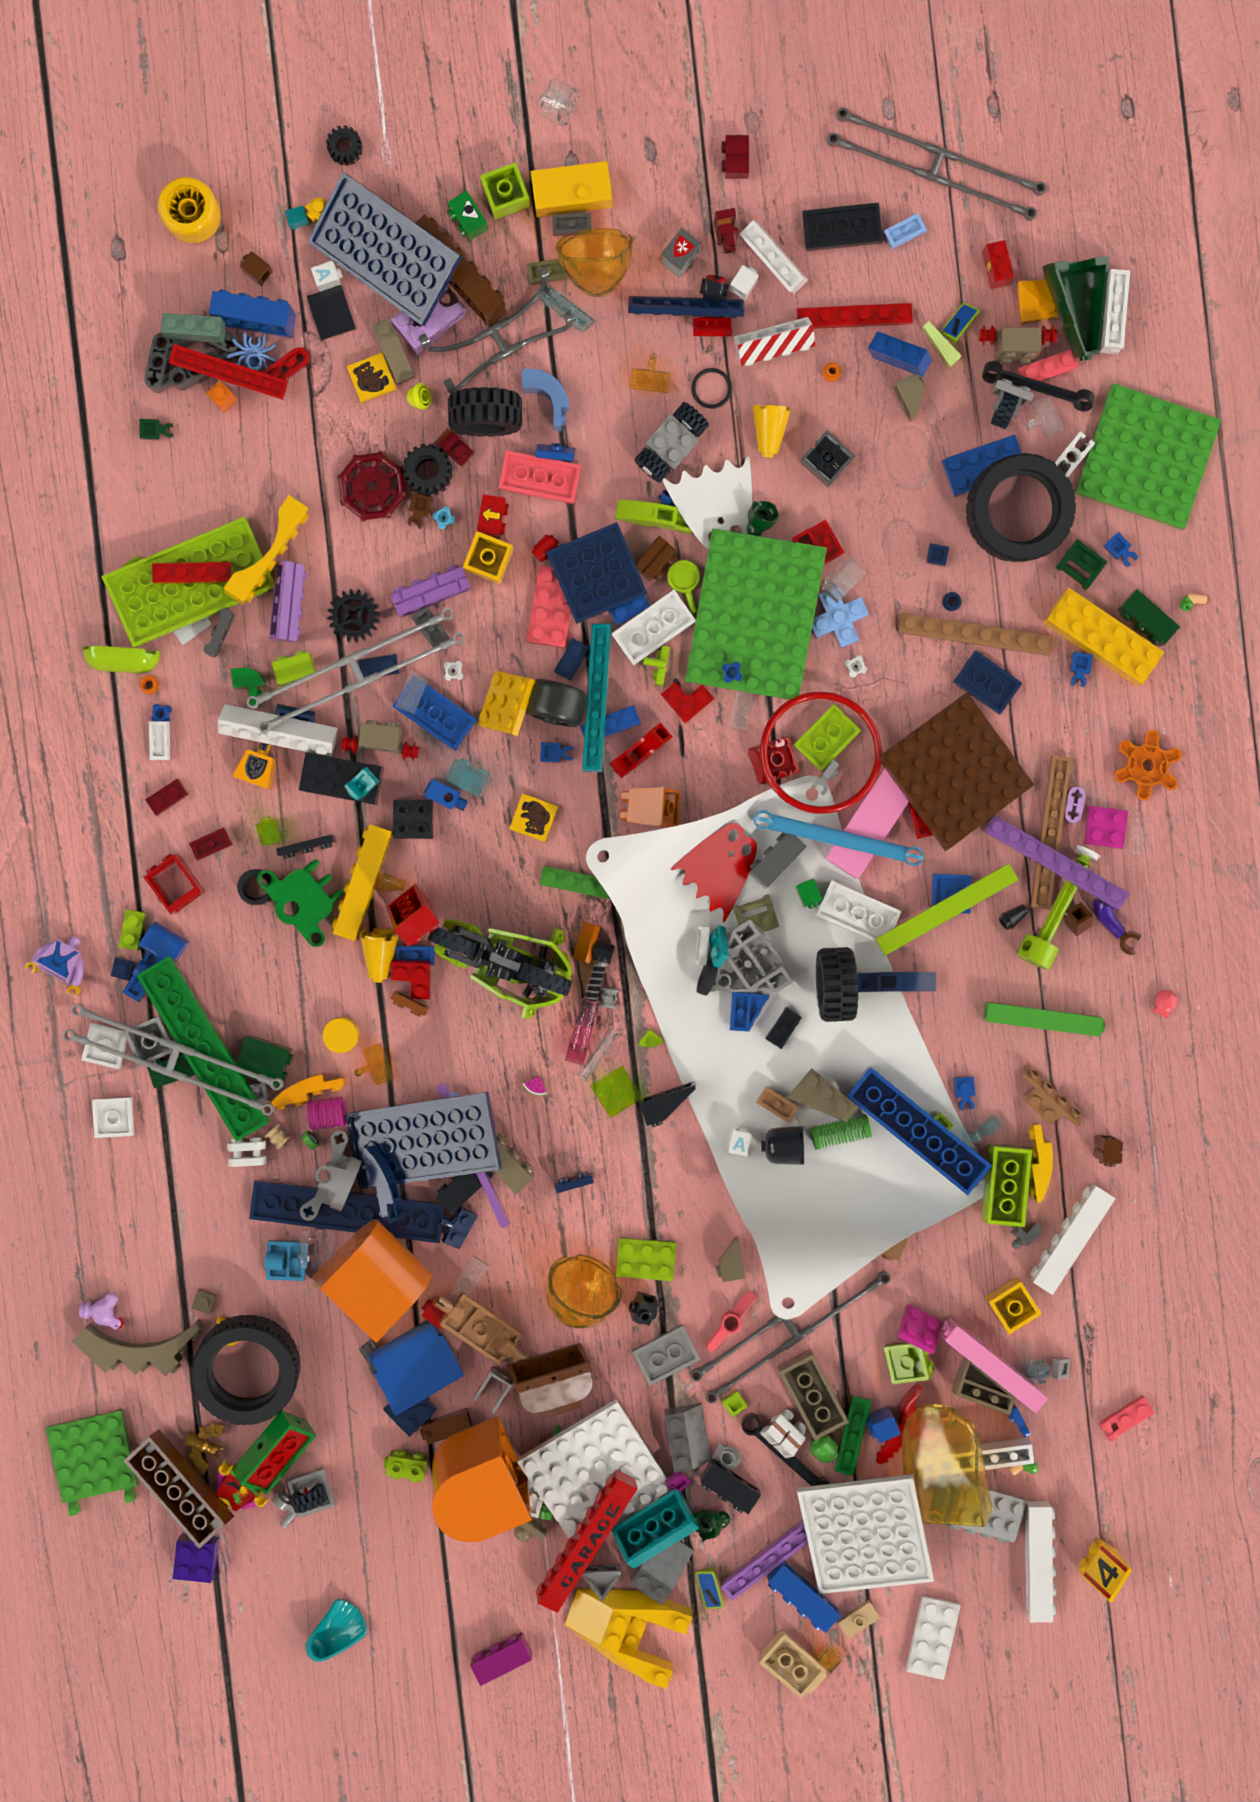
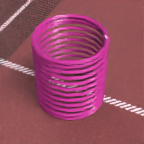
(339, 1102)

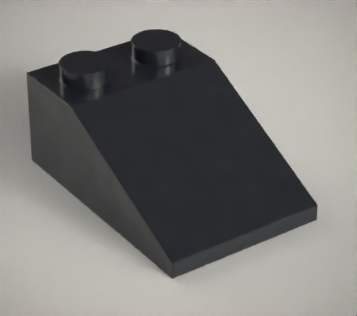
(661, 1105)

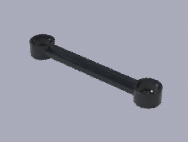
(1039, 386)
(794, 1463)

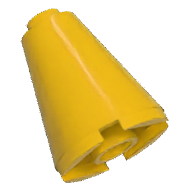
(770, 426)
(378, 952)

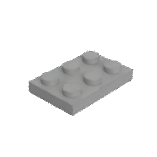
(666, 1355)

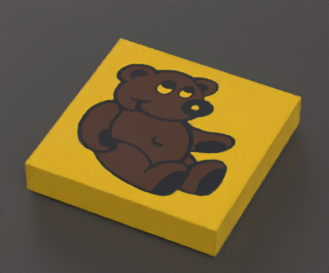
(371, 378)
(533, 817)

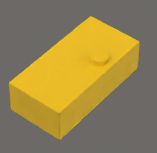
(572, 189)

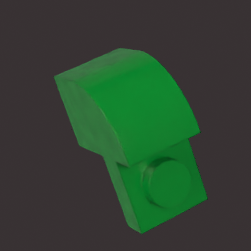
(248, 679)

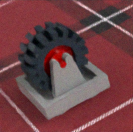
(1008, 401)
(311, 1493)

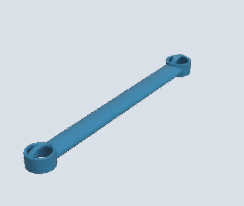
(838, 838)

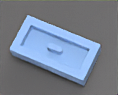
(904, 231)

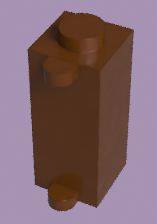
(445, 1426)

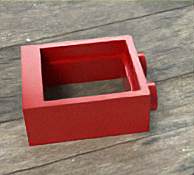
(183, 901)

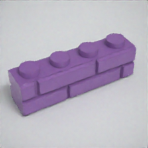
(430, 591)
(287, 601)

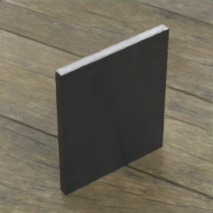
(331, 312)

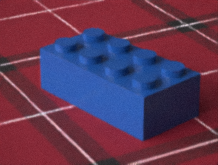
(253, 313)

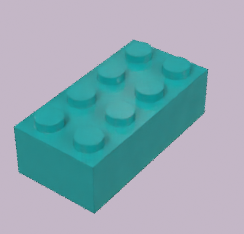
(654, 1528)

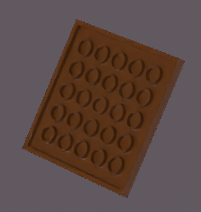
(956, 771)

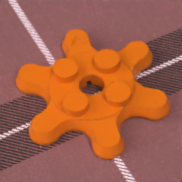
(1160, 762)

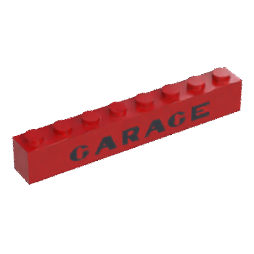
(586, 1540)

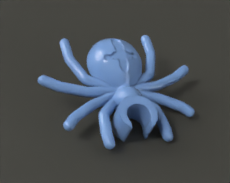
(252, 353)

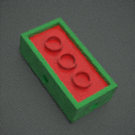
(274, 1452)

